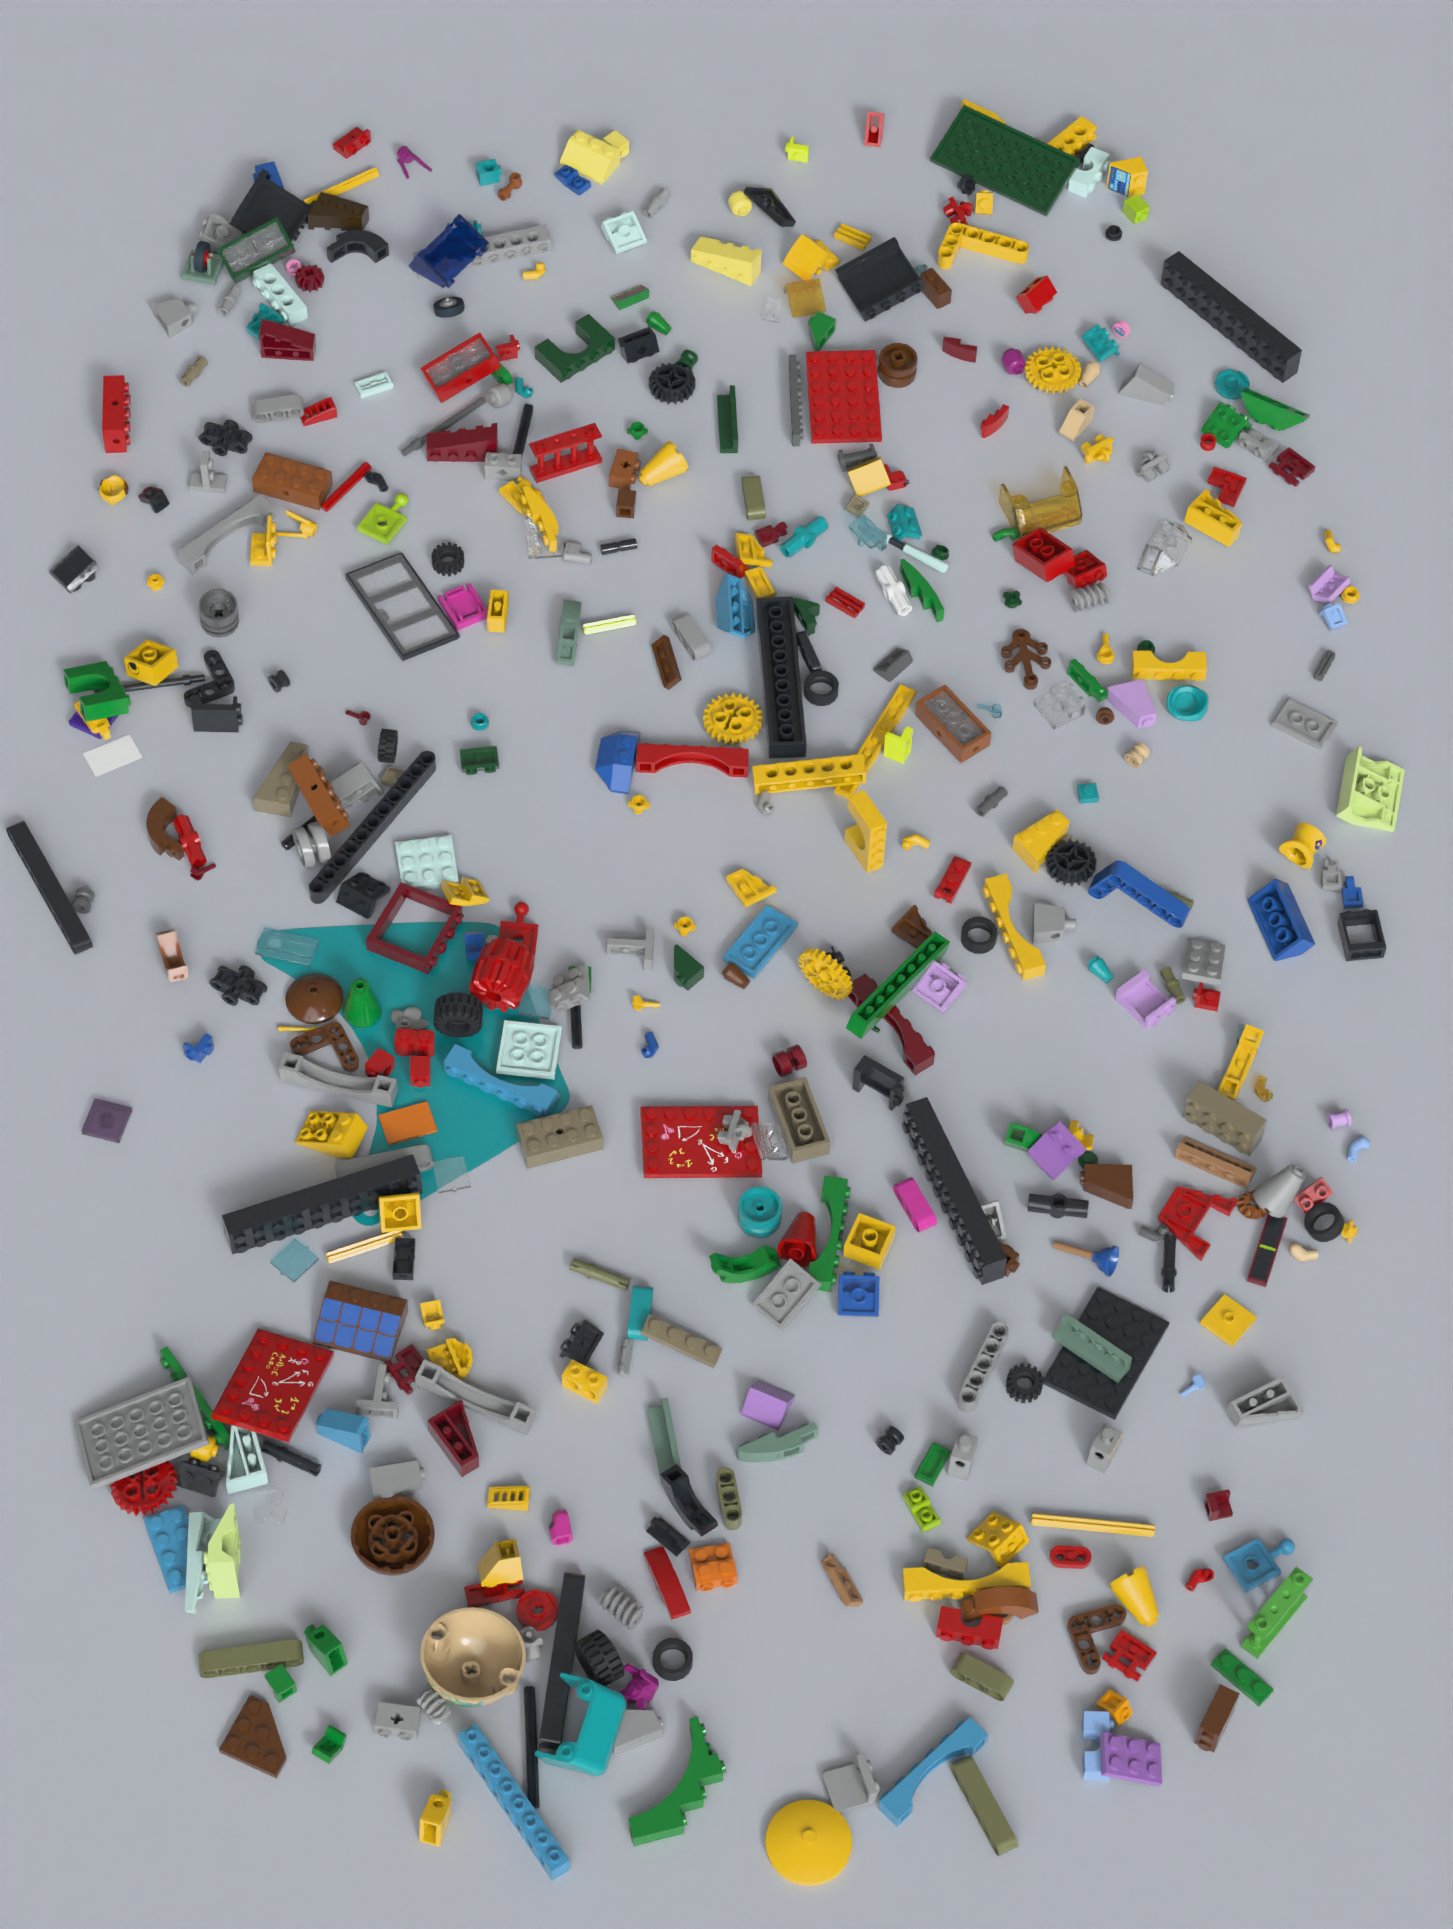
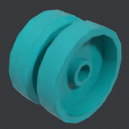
(759, 1212)

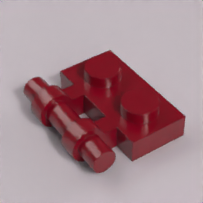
(1295, 463)
(410, 1361)

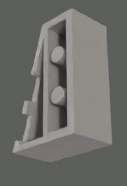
(356, 786)
(1265, 1405)

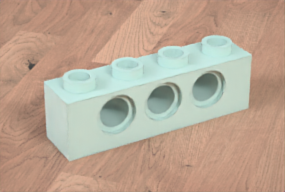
(280, 294)

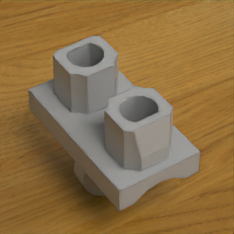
(1151, 463)
(737, 1130)
(531, 1644)

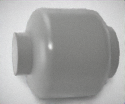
(499, 395)

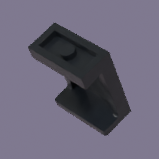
(216, 716)
(880, 1079)

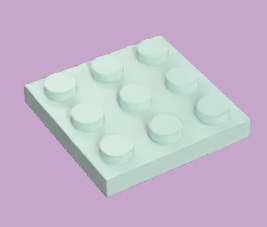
(426, 862)
(529, 1049)

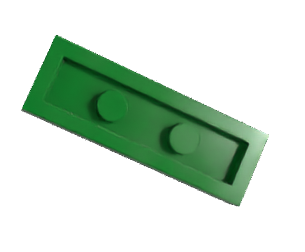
(1242, 1677)

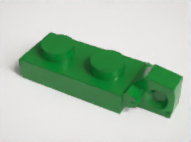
(1086, 681)

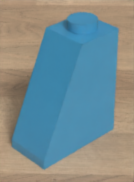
(344, 1428)

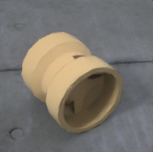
(1137, 755)

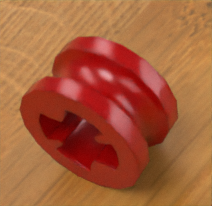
(1208, 446)

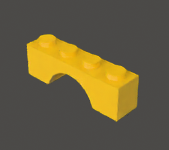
(1147, 666)

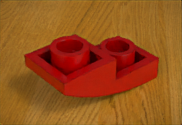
(995, 421)

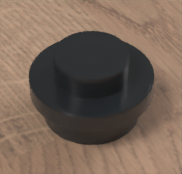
(1113, 233)

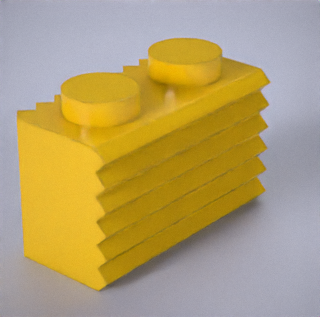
(497, 610)

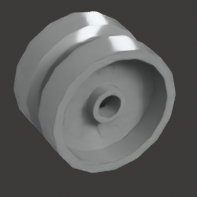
(311, 844)

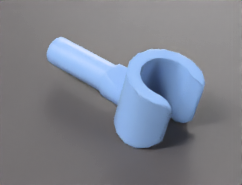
(1199, 1383)

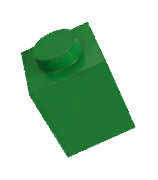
(821, 329)

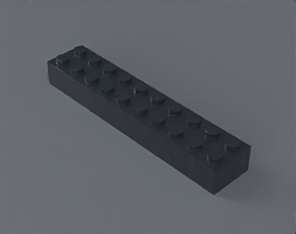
(1231, 317)
(780, 677)
(954, 1191)
(320, 1204)

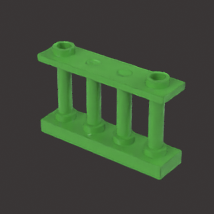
(1276, 1612)

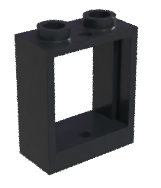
(1362, 950)

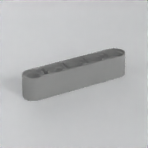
(421, 1154)
(979, 1374)

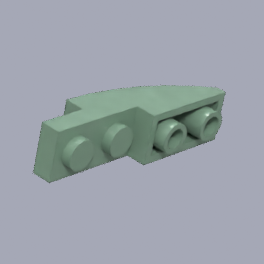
(568, 632)
(770, 1448)

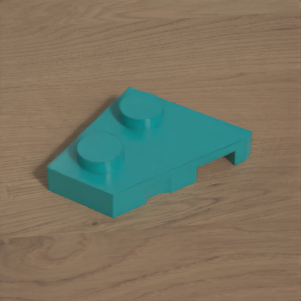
(266, 313)

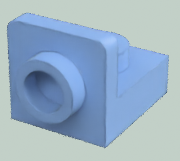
(1334, 616)

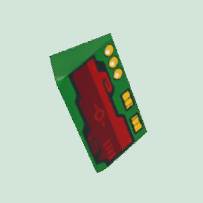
(630, 297)

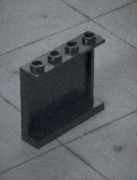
(267, 202)
(879, 279)

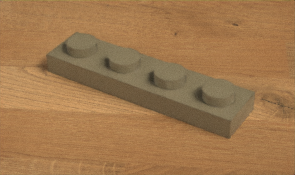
(681, 1341)

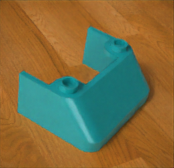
(597, 1732)

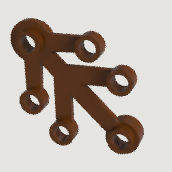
(1030, 680)

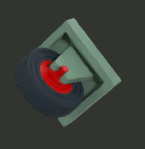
(203, 265)

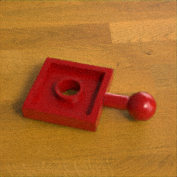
(519, 929)

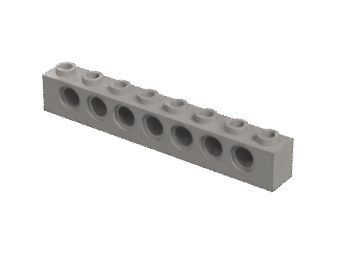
(512, 246)

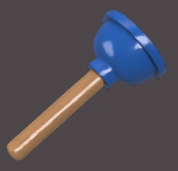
(1105, 1259)

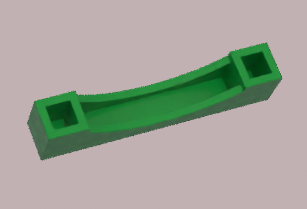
(833, 1195)

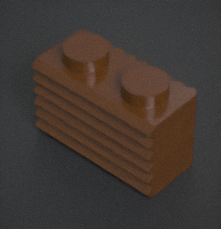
(936, 288)

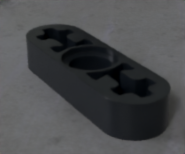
(807, 652)

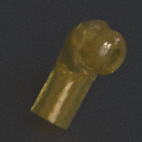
(1260, 1090)

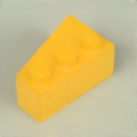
(1212, 519)
(1036, 840)

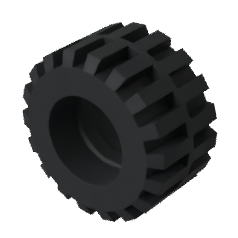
(458, 1015)
(599, 1658)

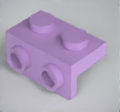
(1328, 585)

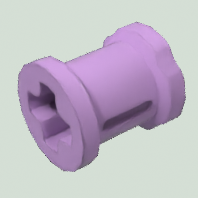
(1339, 1119)

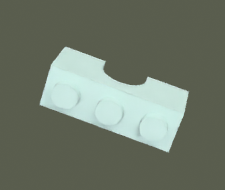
(1085, 181)

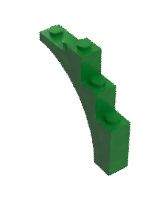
(669, 1817)

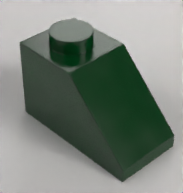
(686, 969)

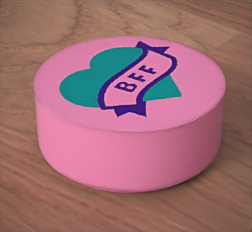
(1121, 329)

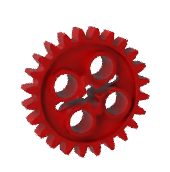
(162, 1481)

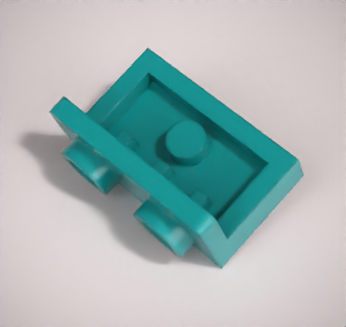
(904, 522)

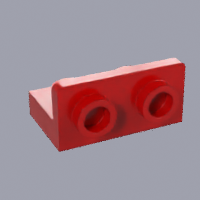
(352, 142)
(728, 562)

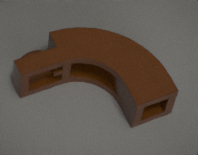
(157, 821)

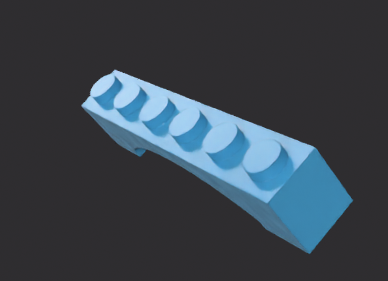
(537, 1099)
(966, 1739)

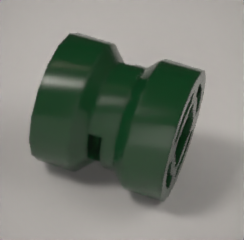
(688, 359)

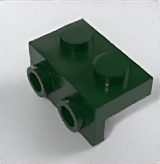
(479, 760)

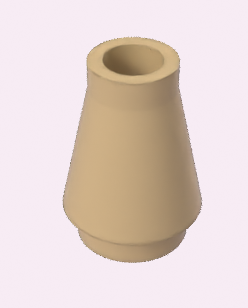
(1090, 373)

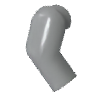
(762, 804)

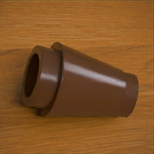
(735, 975)

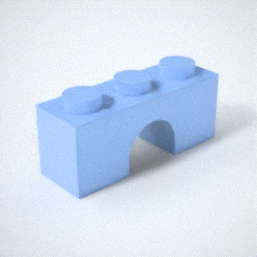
(1093, 1725)

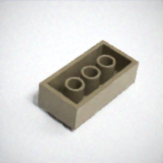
(1224, 1118)
(799, 1120)
(559, 1136)

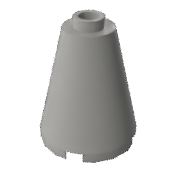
(1280, 1190)

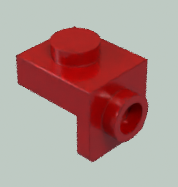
(507, 350)

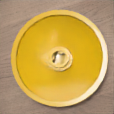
(808, 1842)

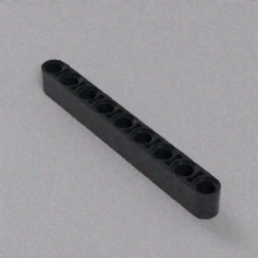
(49, 887)
(562, 1661)

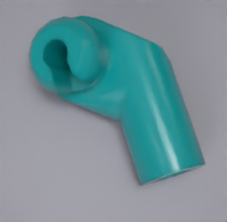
(521, 390)

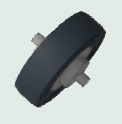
(448, 307)

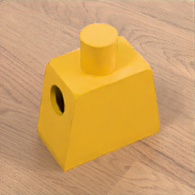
(435, 1818)

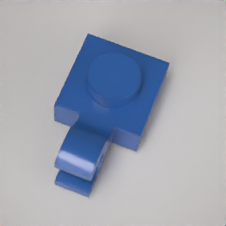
(1351, 895)

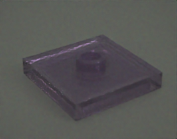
(106, 1120)

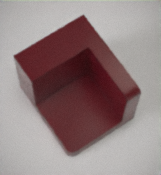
(1218, 1505)

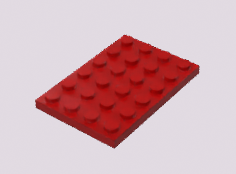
(843, 396)

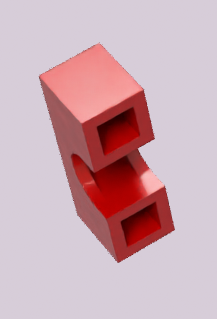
(952, 1629)

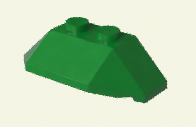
(1271, 412)

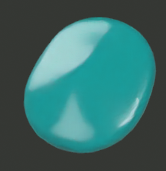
(1187, 703)

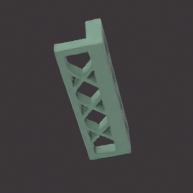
(1092, 1348)
(663, 1436)

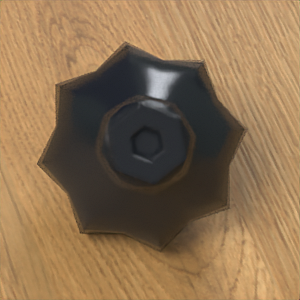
(966, 184)

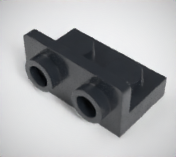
(582, 1342)

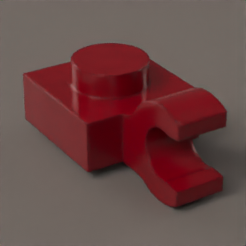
(769, 535)

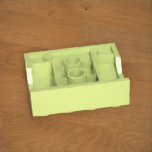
(1370, 792)
(224, 1557)

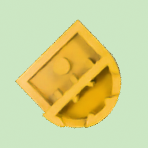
(453, 1357)

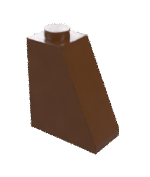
(1109, 1182)

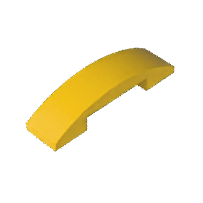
(1241, 1062)

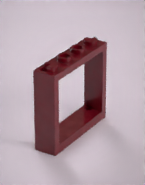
(424, 964)

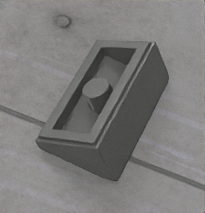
(893, 664)

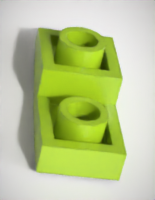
(921, 1509)

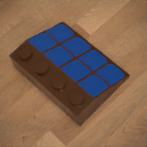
(360, 1321)

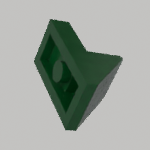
(806, 613)

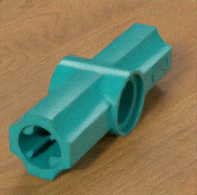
(804, 536)

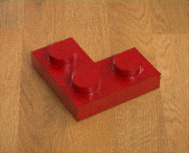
(1230, 483)

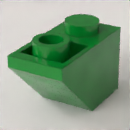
(1021, 1137)

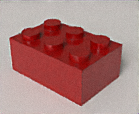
(1043, 554)

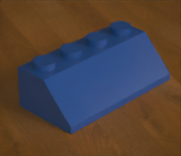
(1281, 920)

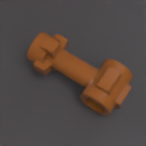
(515, 183)

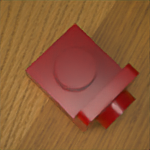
(1206, 998)

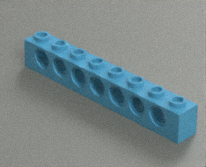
(514, 1802)

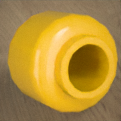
(205, 1453)

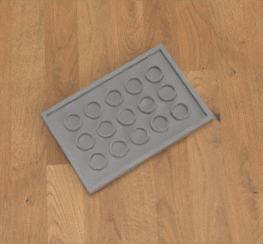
(141, 1433)

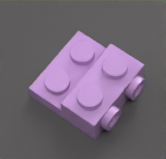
(940, 986)

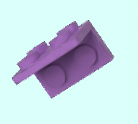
(1056, 1150)

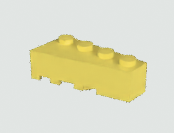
(727, 259)

